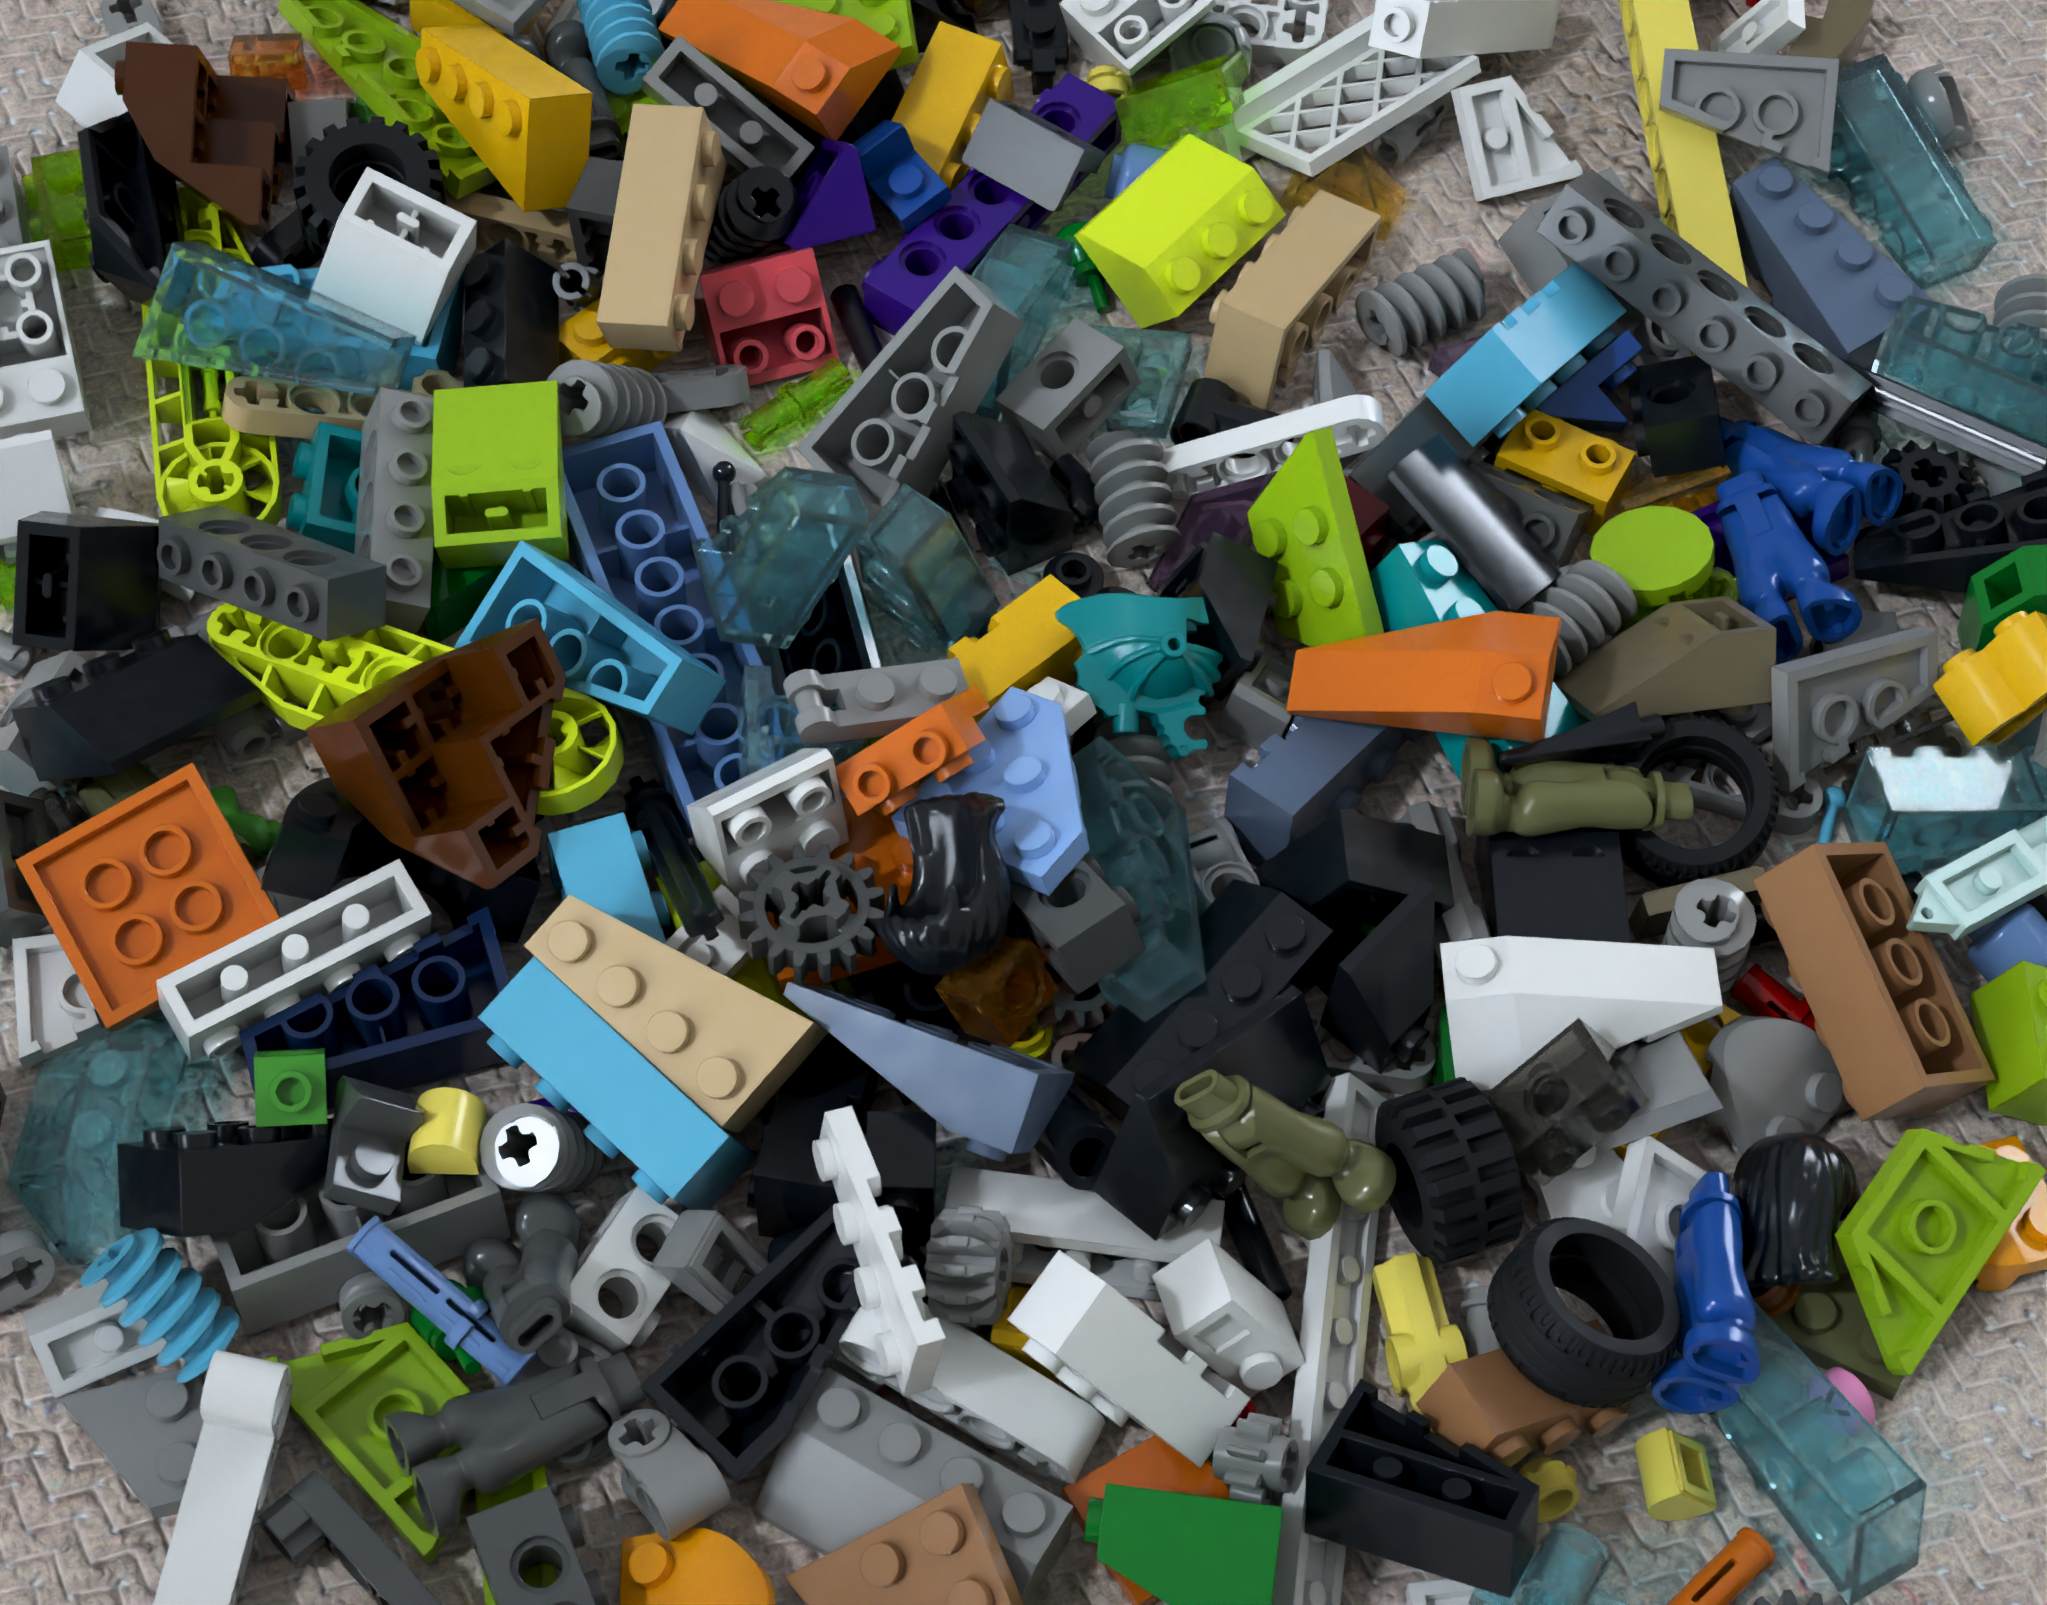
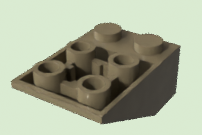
(1679, 663)

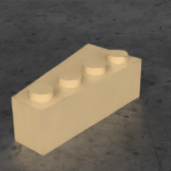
(691, 1022)

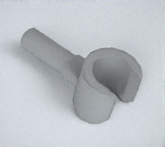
(14, 658)

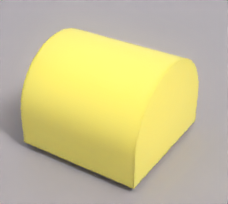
(449, 1133)
(1674, 1476)

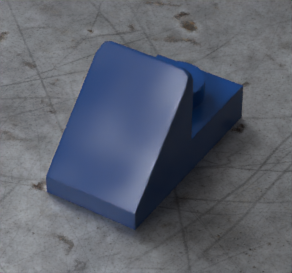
(900, 175)
(1580, 397)

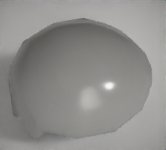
(1208, 39)
(1941, 105)

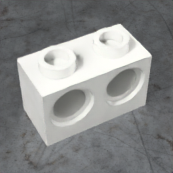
(616, 1264)

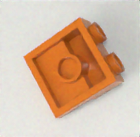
(925, 745)

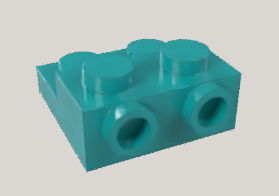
(330, 486)

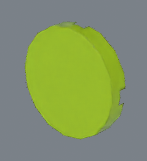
(1656, 552)

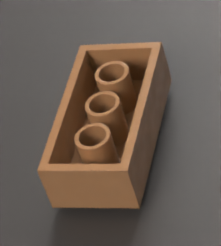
(1872, 982)

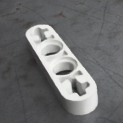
(1207, 463)

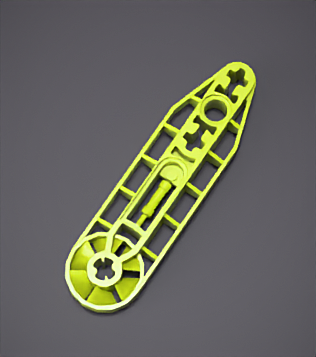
(212, 457)
(331, 672)

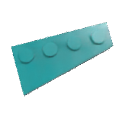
(1429, 585)

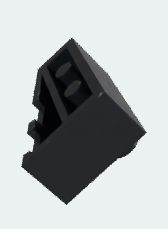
(785, 1177)
(1418, 1499)

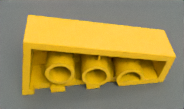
(510, 109)
(1020, 646)

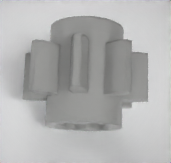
(1255, 1458)

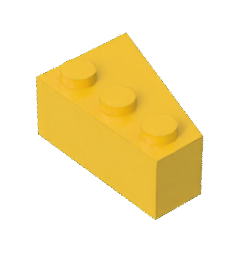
(950, 96)

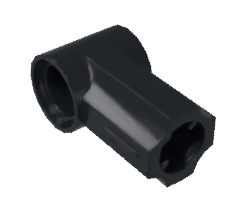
(1211, 409)

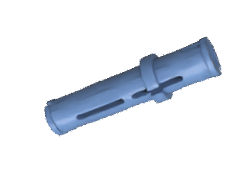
(438, 1299)

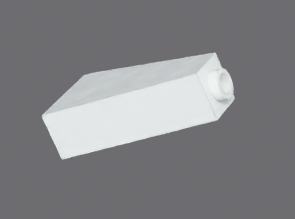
(1463, 26)

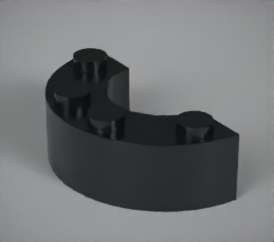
(332, 841)

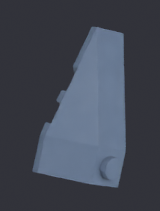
(972, 1090)

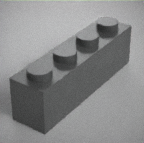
(1414, 430)

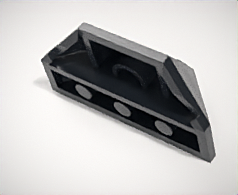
(129, 207)

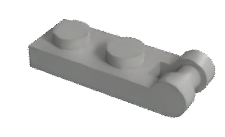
(869, 700)

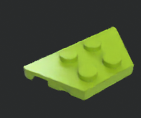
(1313, 535)
(1927, 1235)
(343, 1404)

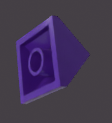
(830, 198)

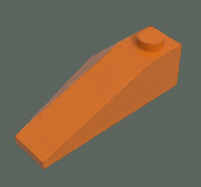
(791, 55)
(1448, 676)

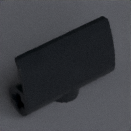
(1474, 524)

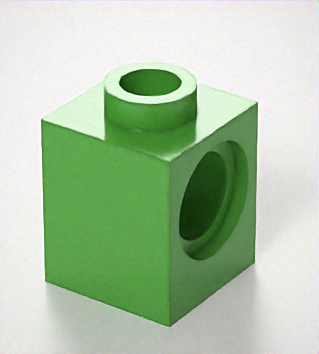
(290, 1087)

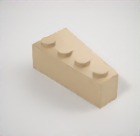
(660, 227)
(1288, 296)

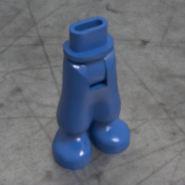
(1815, 481)
(1778, 562)
(1713, 1304)

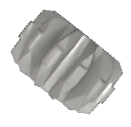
(969, 1265)

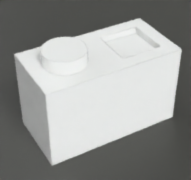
(1228, 1318)

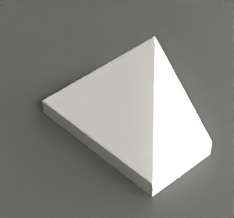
(702, 443)

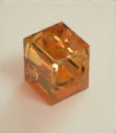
(1001, 994)

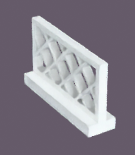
(1314, 94)

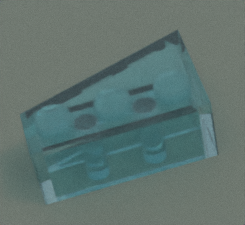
(1032, 278)
(780, 555)

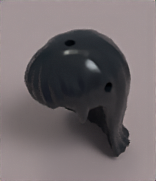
(958, 887)
(1791, 1204)

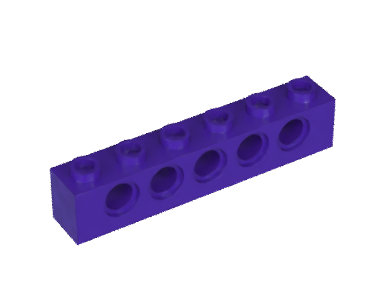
(980, 212)

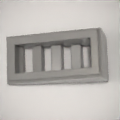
(694, 1250)

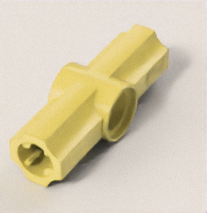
(1417, 1326)

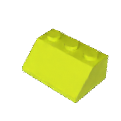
(1178, 229)

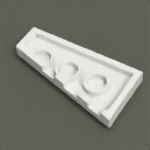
(908, 1342)

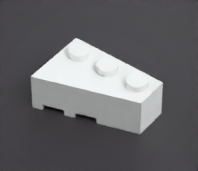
(1123, 1360)

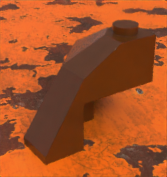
(210, 128)
(454, 753)

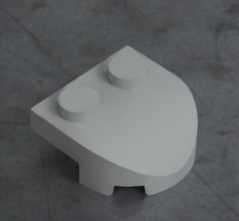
(1771, 1079)

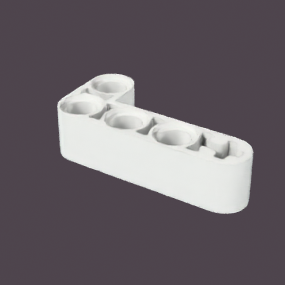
(986, 1398)
(228, 1481)

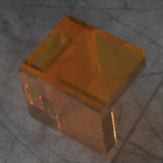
(269, 57)

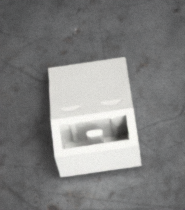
(37, 349)

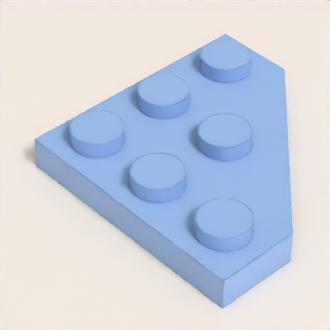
(1034, 773)

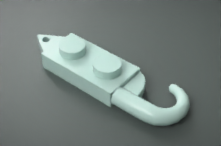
(1983, 883)

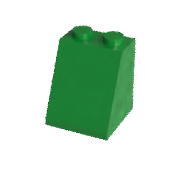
(1187, 1544)

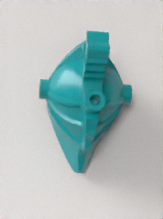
(1141, 663)

